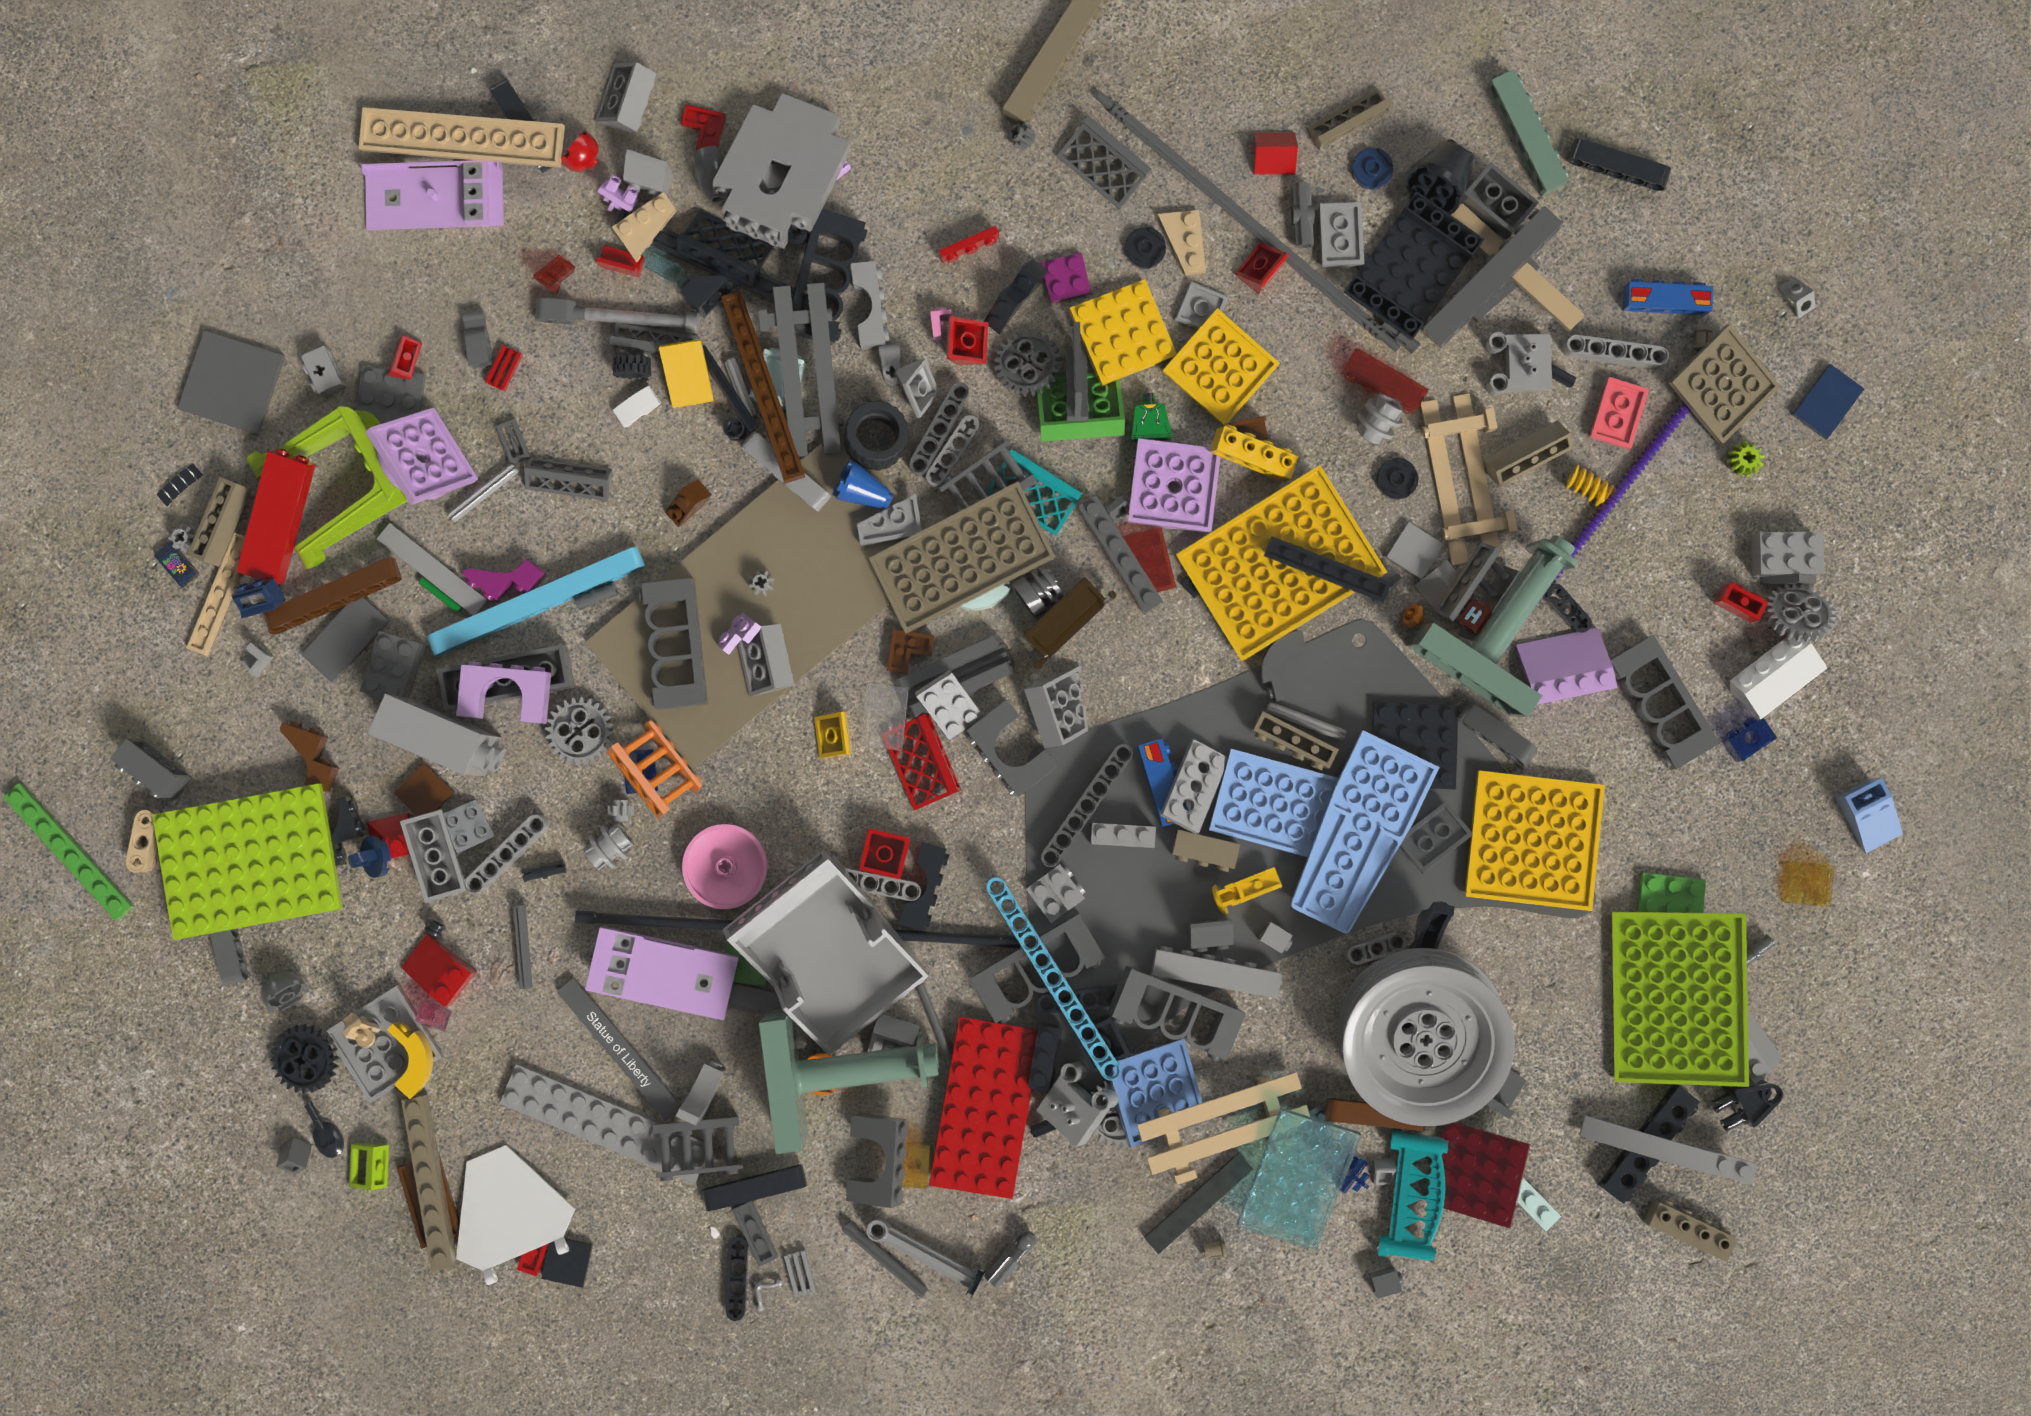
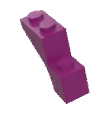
(497, 584)

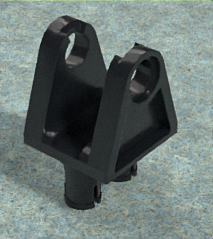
(1749, 1103)

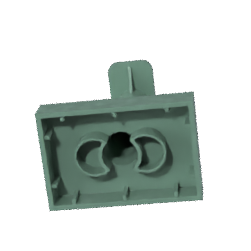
(1476, 664)
(790, 1078)

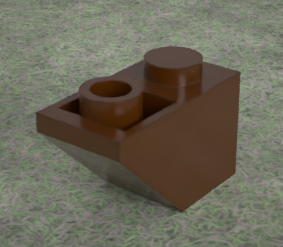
(688, 502)

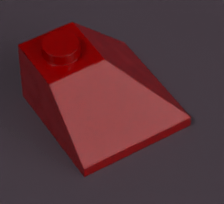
(391, 831)

